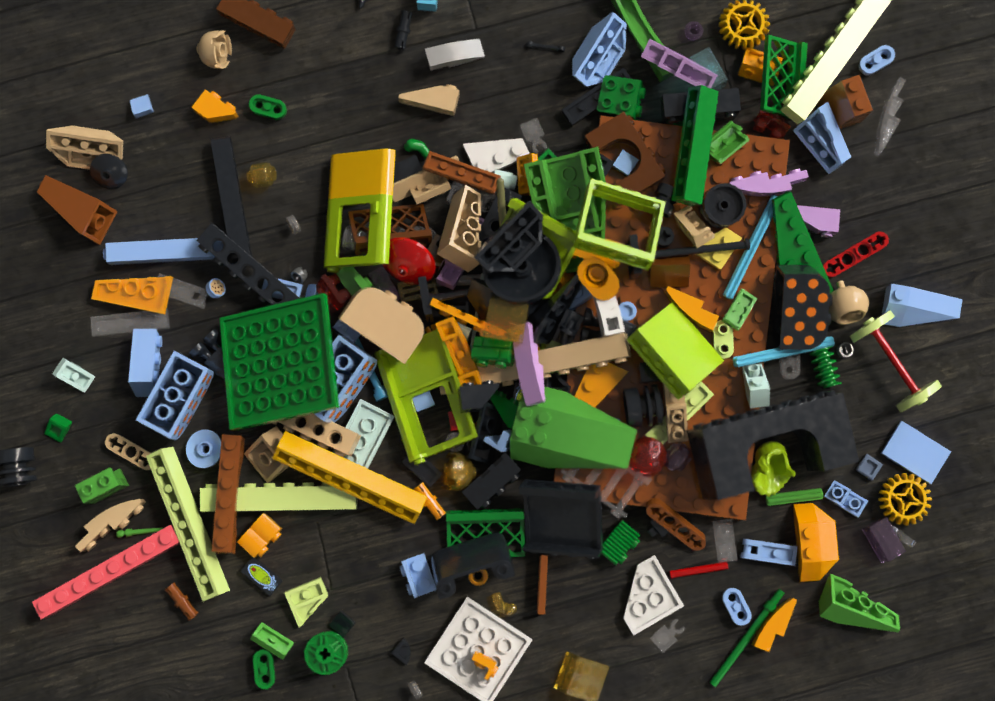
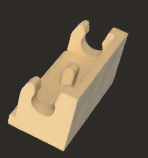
(693, 227)

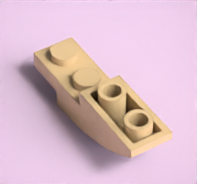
(675, 417)
(116, 517)

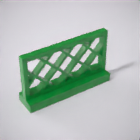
(796, 66)
(487, 516)

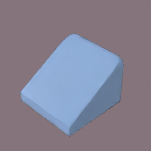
(141, 106)

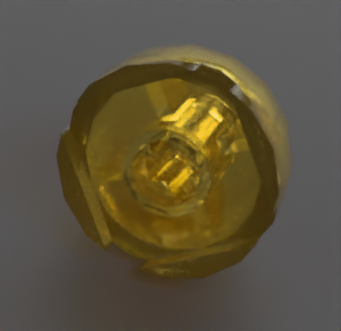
(458, 471)

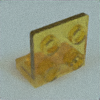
(505, 321)
(581, 677)

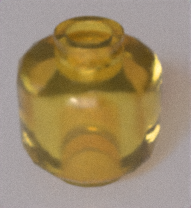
(262, 175)

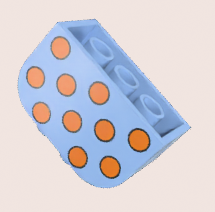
(352, 372)
(175, 396)

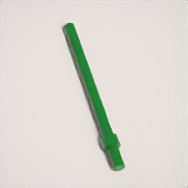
(770, 606)

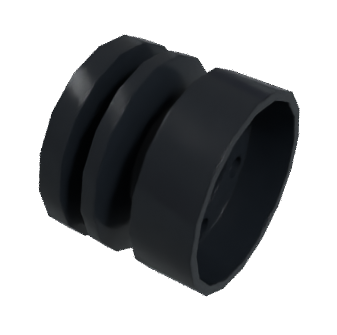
(643, 406)
(14, 466)

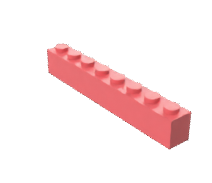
(106, 572)

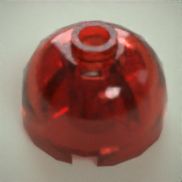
(648, 456)

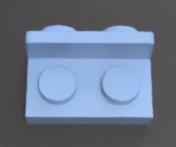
(418, 575)

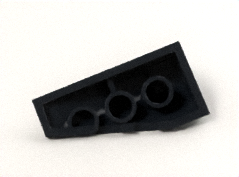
(550, 314)

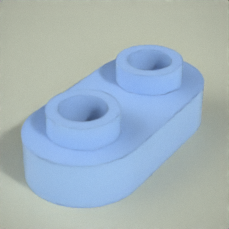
(876, 61)
(733, 607)

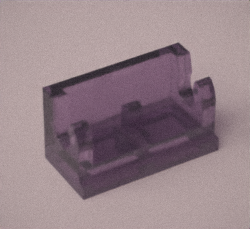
(884, 540)

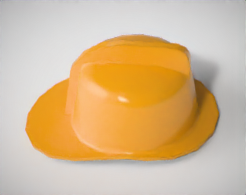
(598, 278)

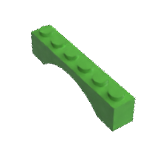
(640, 30)

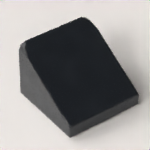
(342, 623)

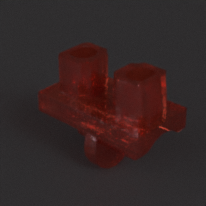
(773, 122)
(327, 286)

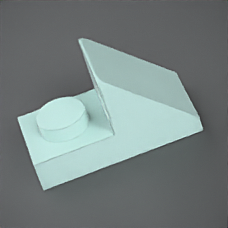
(73, 375)

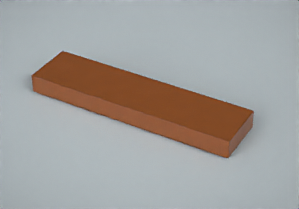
(461, 172)

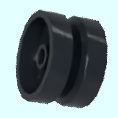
(733, 204)

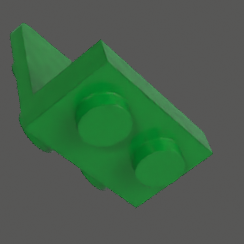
(621, 96)

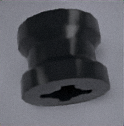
(664, 241)

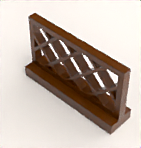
(422, 236)

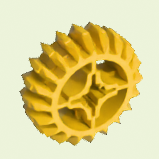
(738, 19)
(902, 507)

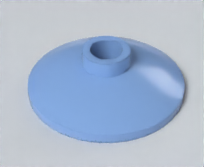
(196, 448)

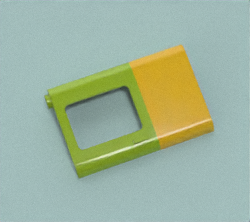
(358, 180)

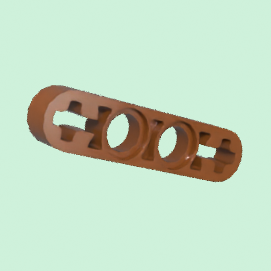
(677, 523)

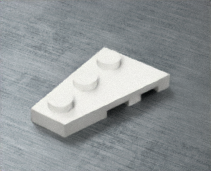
(495, 154)

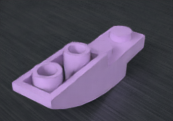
(761, 185)

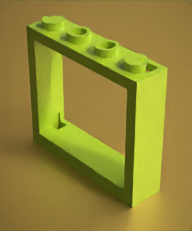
(615, 250)

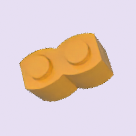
(260, 535)

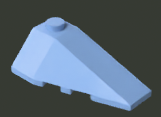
(918, 306)

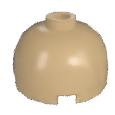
(214, 49)

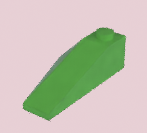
(849, 607)

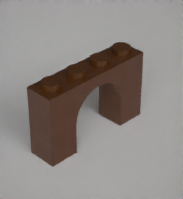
(621, 130)

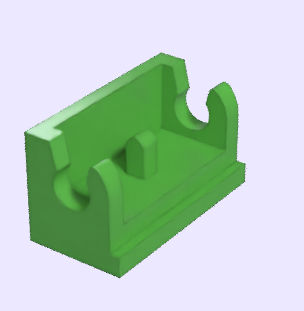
(727, 142)

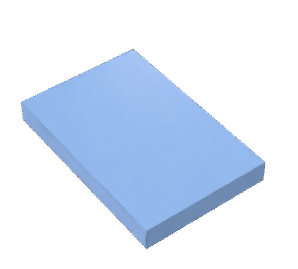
(915, 452)

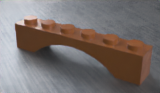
(227, 491)

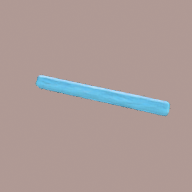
(748, 254)
(775, 353)

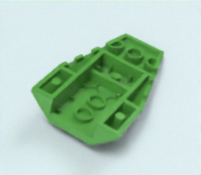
(559, 190)
(569, 434)

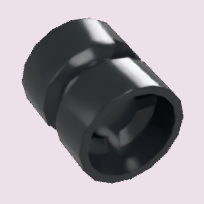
(664, 192)

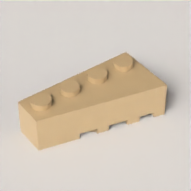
(462, 229)

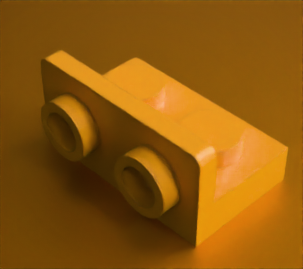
(753, 65)
(523, 187)

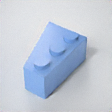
(823, 138)
(144, 361)

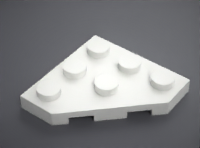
(650, 596)

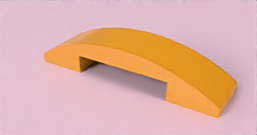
(459, 350)

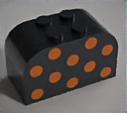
(800, 308)

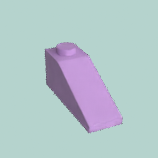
(821, 220)

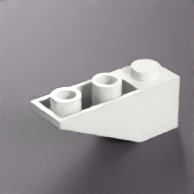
(609, 316)

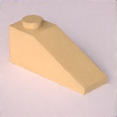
(437, 99)

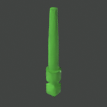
(129, 532)

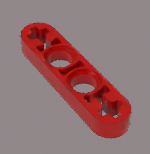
(855, 255)

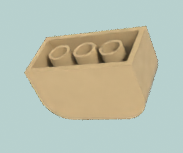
(384, 321)

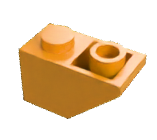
(213, 109)

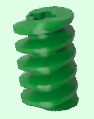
(825, 367)

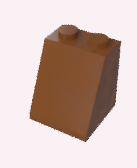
(847, 101)

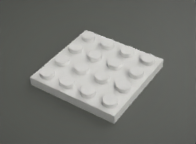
(481, 631)

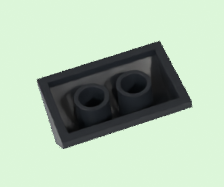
(487, 423)

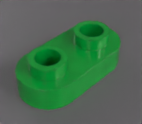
(268, 107)
(262, 669)

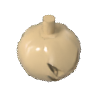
(848, 304)

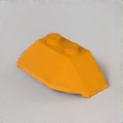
(815, 541)

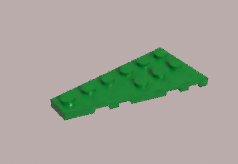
(792, 236)

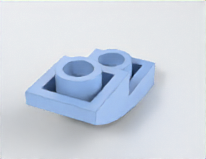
(846, 499)

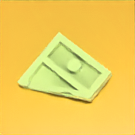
(306, 599)

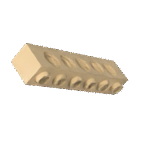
(348, 438)

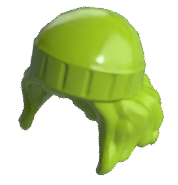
(771, 468)

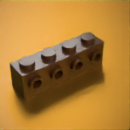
(258, 20)

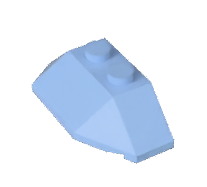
(600, 50)

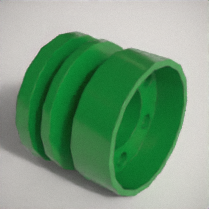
(336, 646)

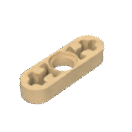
(122, 440)

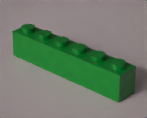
(695, 145)

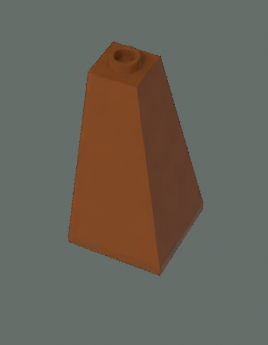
(83, 212)

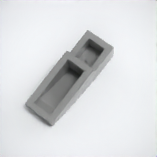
(454, 53)

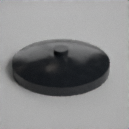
(531, 279)

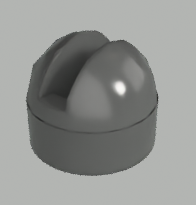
(299, 275)
(847, 350)

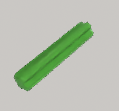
(795, 496)

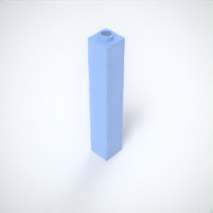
(157, 251)

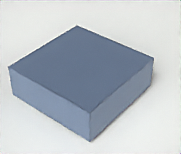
(869, 467)

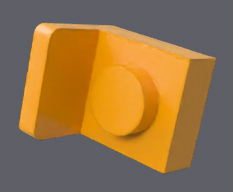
(484, 661)

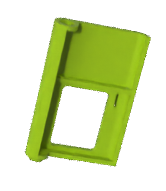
(423, 371)

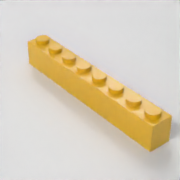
(349, 477)

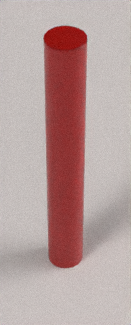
(698, 569)

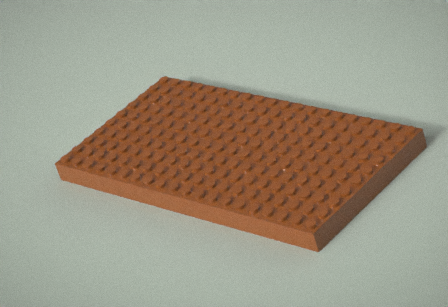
(764, 154)

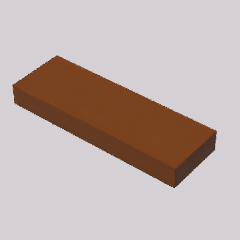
(542, 582)

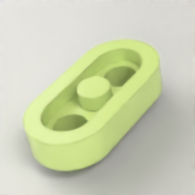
(723, 339)

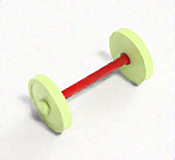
(918, 395)

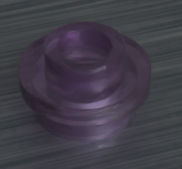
(693, 25)

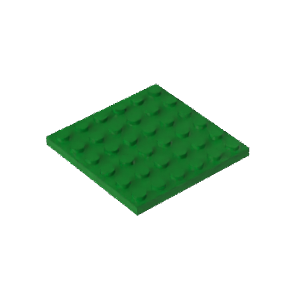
(279, 362)

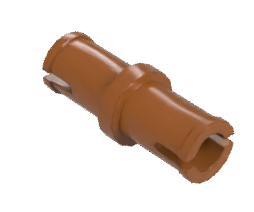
(181, 601)

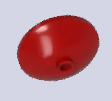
(409, 261)

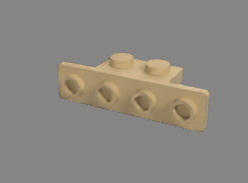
(421, 186)

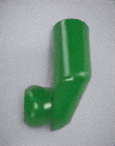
(417, 145)

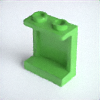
(101, 485)

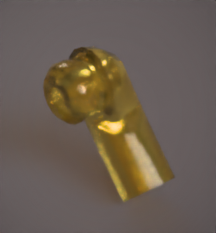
(503, 607)

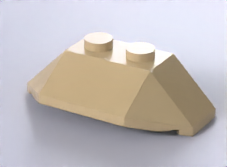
(80, 145)

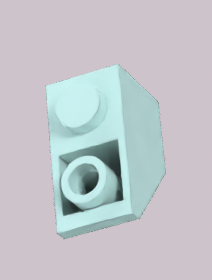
(756, 385)

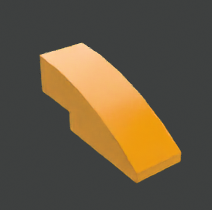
(692, 309)
(774, 624)

